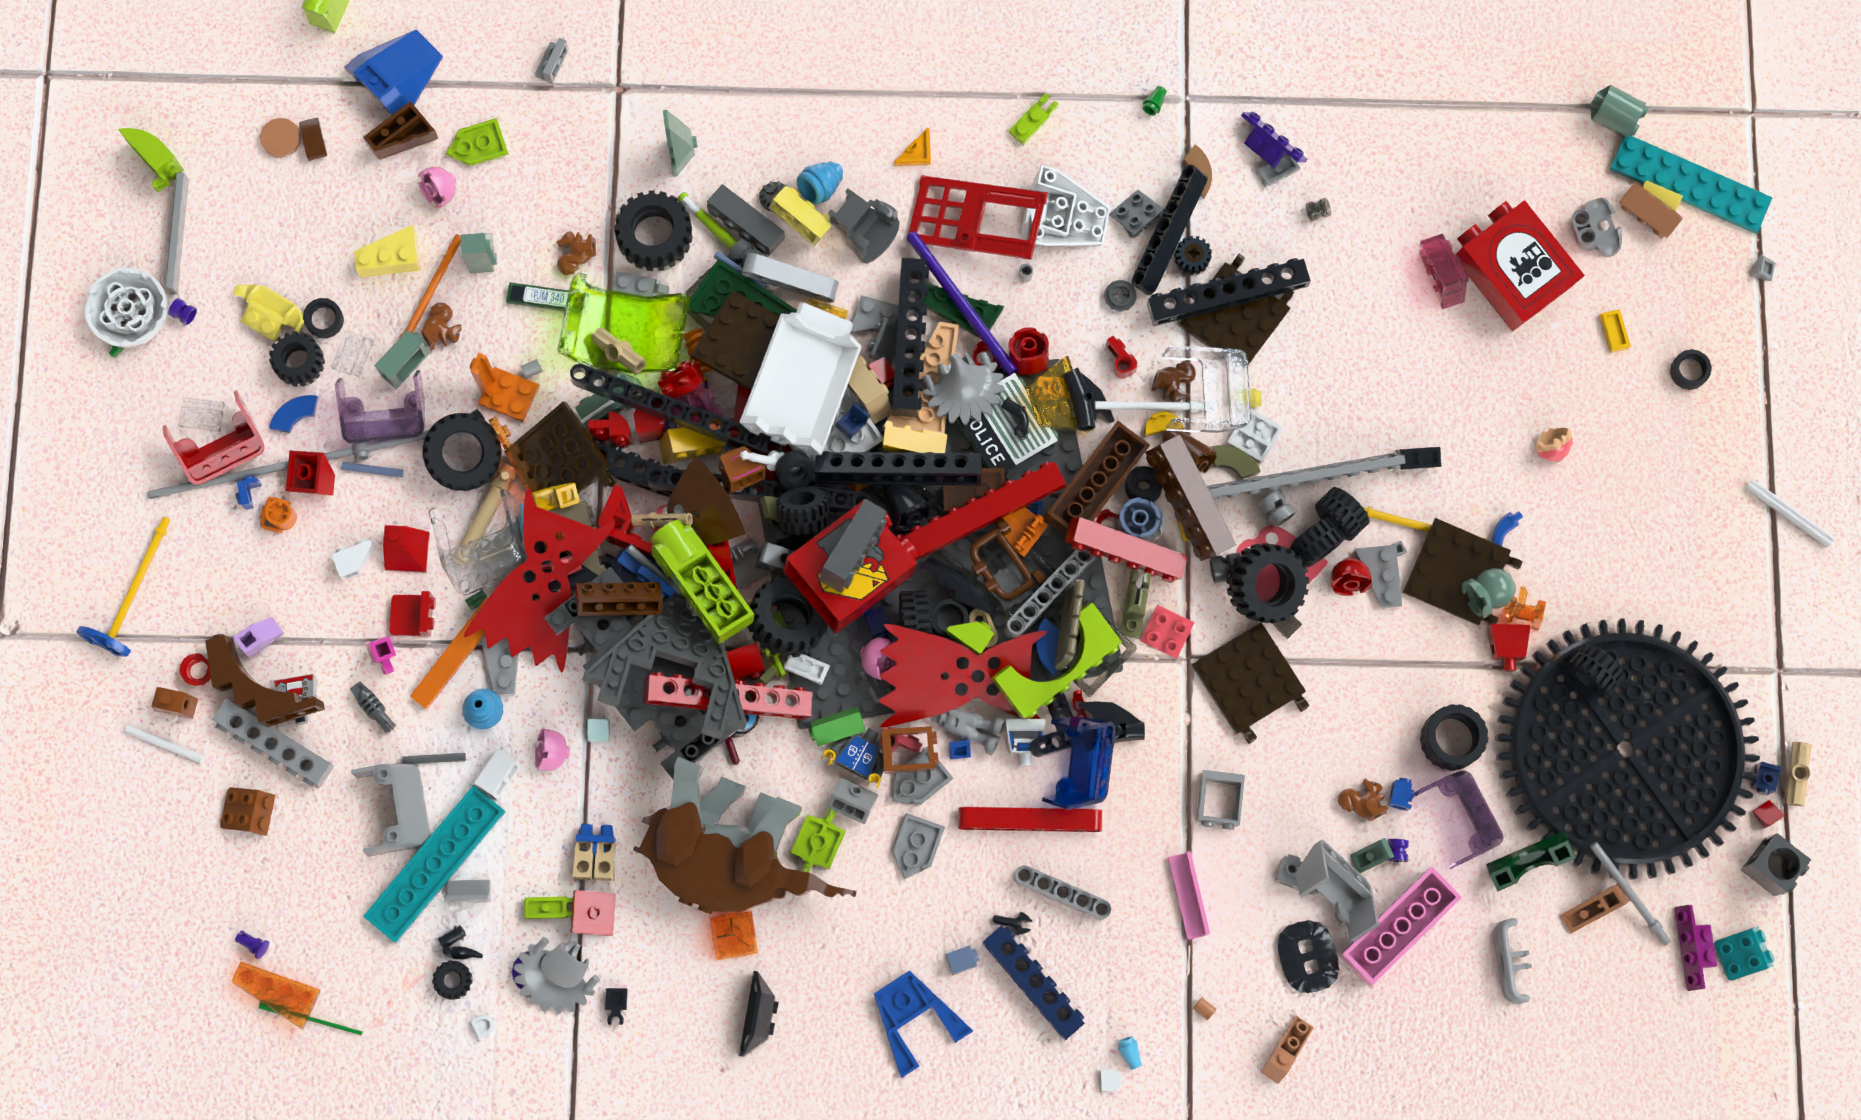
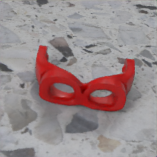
(1077, 696)

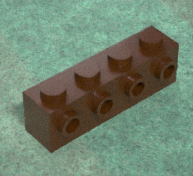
(618, 598)

